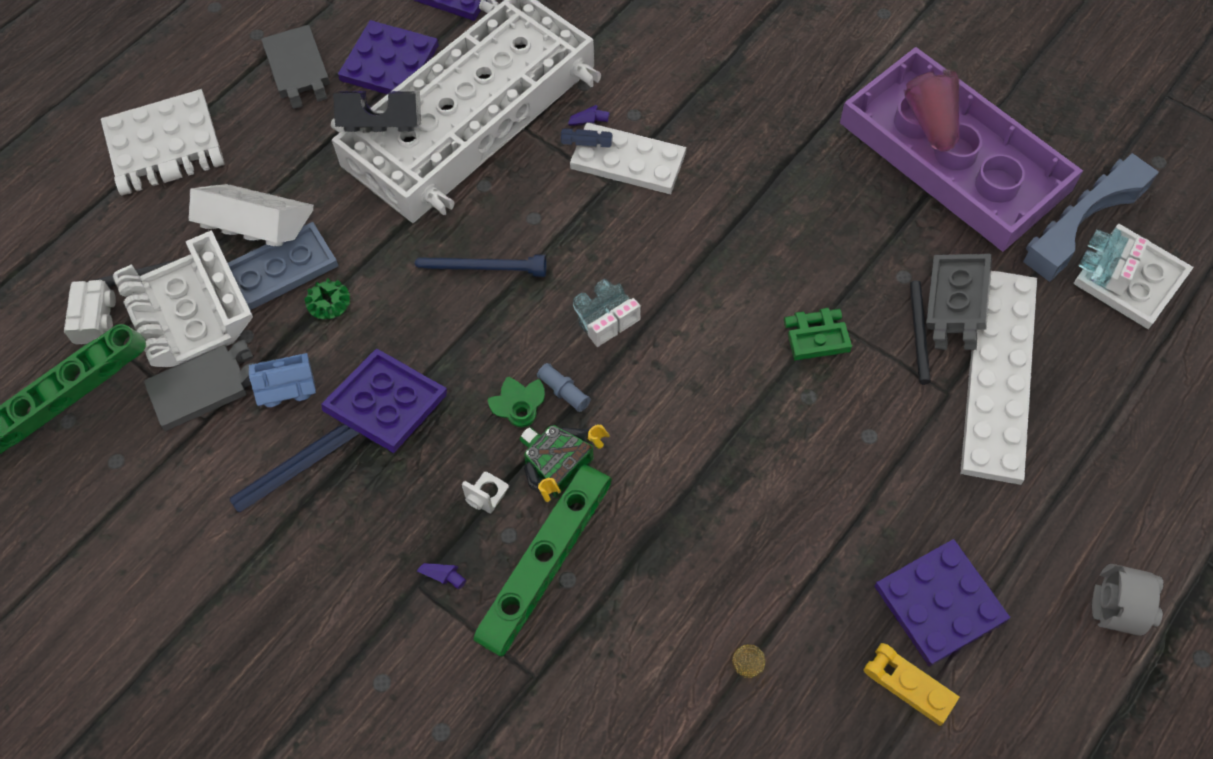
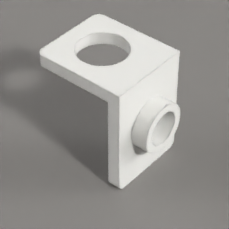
(479, 499)

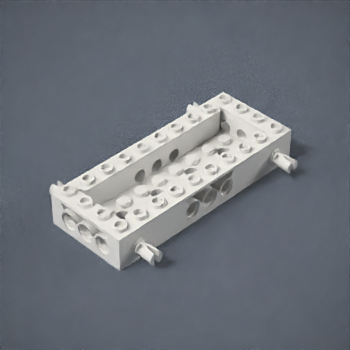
(484, 111)

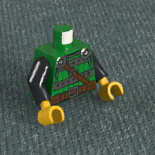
(557, 456)

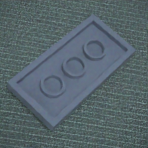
(278, 269)

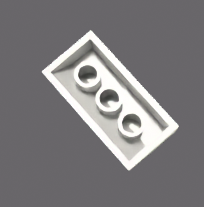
(248, 213)

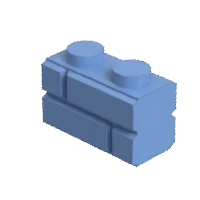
(282, 380)

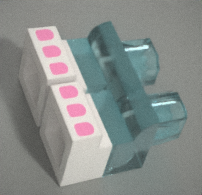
(1116, 263)
(607, 312)

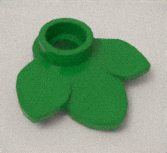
(517, 399)

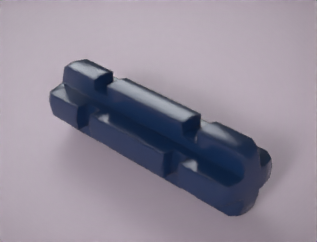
(586, 137)

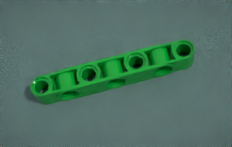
(59, 389)
(532, 576)

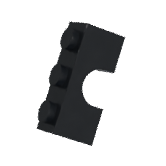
(353, 111)

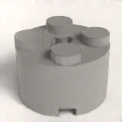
(1127, 600)

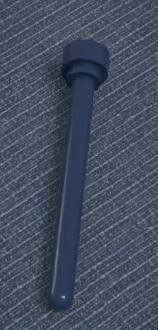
(534, 265)

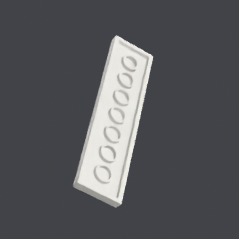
(1001, 383)

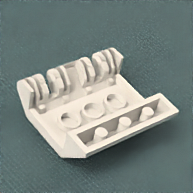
(185, 304)

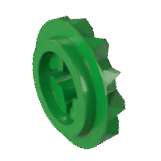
(321, 308)

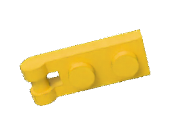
(911, 684)

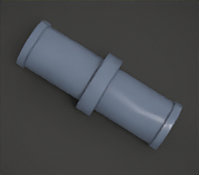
(563, 387)

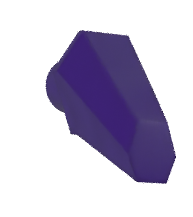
(589, 115)
(443, 573)

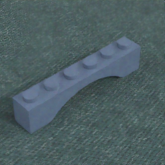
(1123, 185)

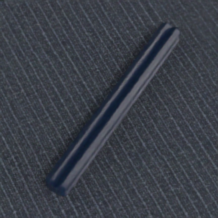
(292, 467)

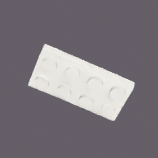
(631, 160)

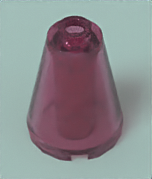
(936, 107)

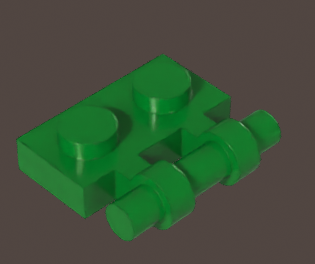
(818, 340)

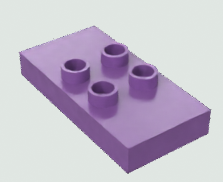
(995, 175)

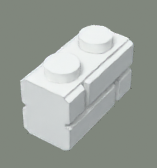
(88, 311)

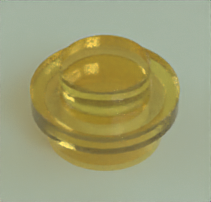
(749, 661)

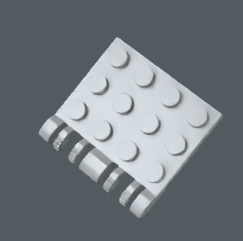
(161, 140)

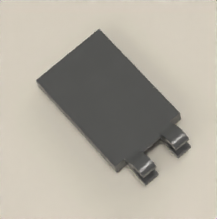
(296, 64)
(959, 297)
(199, 385)

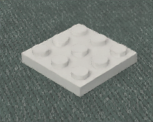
(1151, 287)

